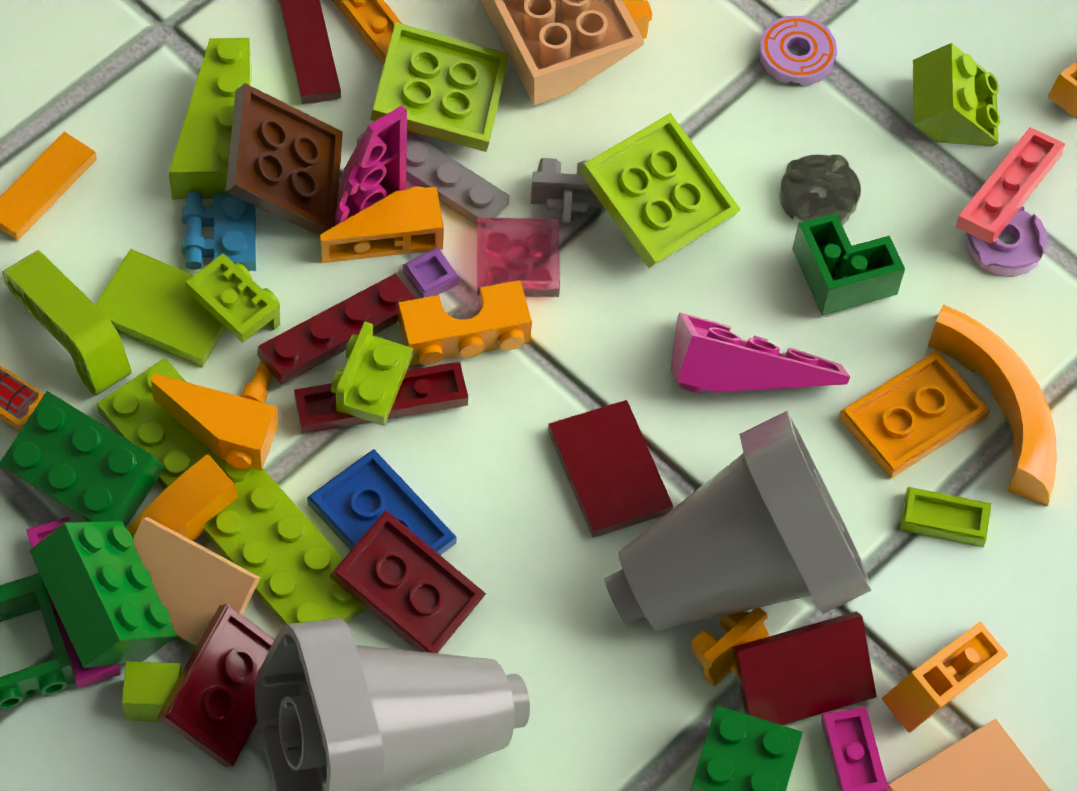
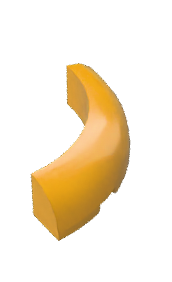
(1014, 392)

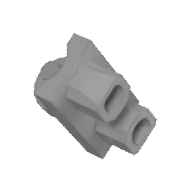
(561, 190)

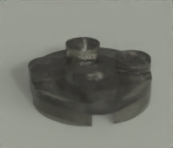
(819, 171)

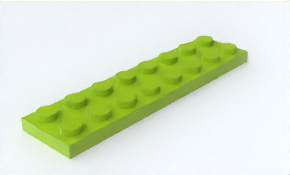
(257, 530)

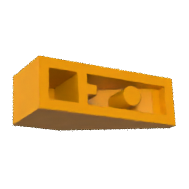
(393, 226)
(225, 423)
(944, 677)

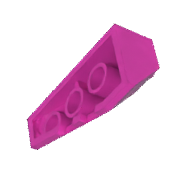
(375, 165)
(721, 361)

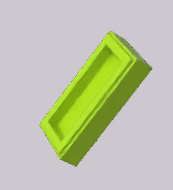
(945, 516)

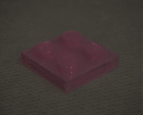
(519, 251)

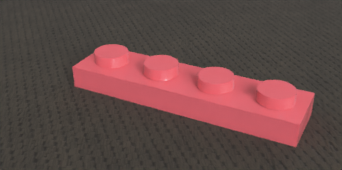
(1010, 185)

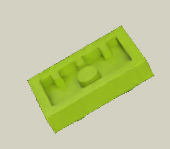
(234, 298)
(370, 376)

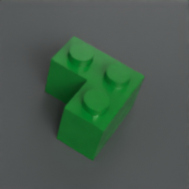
(842, 272)

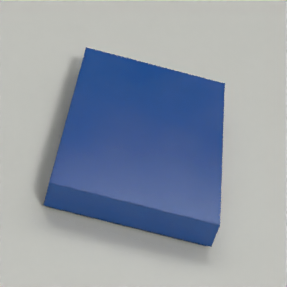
(363, 492)

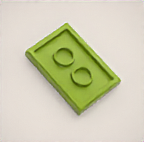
(152, 305)

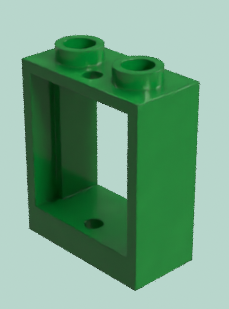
(46, 678)

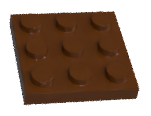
(284, 160)

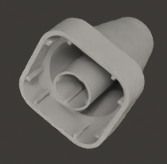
(743, 541)
(375, 714)

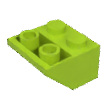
(955, 98)

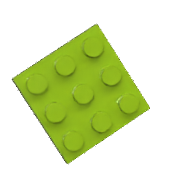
(443, 85)
(659, 190)

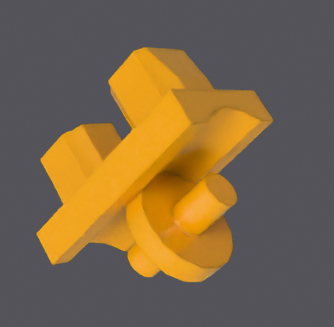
(718, 654)

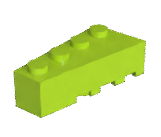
(205, 138)

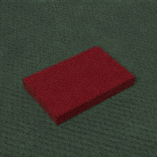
(610, 468)
(407, 584)
(806, 670)
(216, 689)

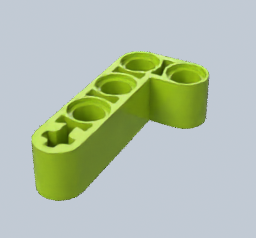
(70, 320)

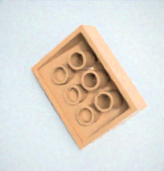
(562, 41)

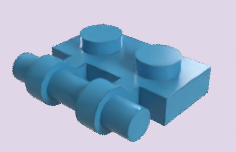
(233, 230)

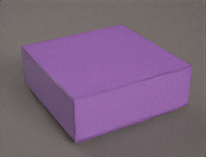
(430, 274)

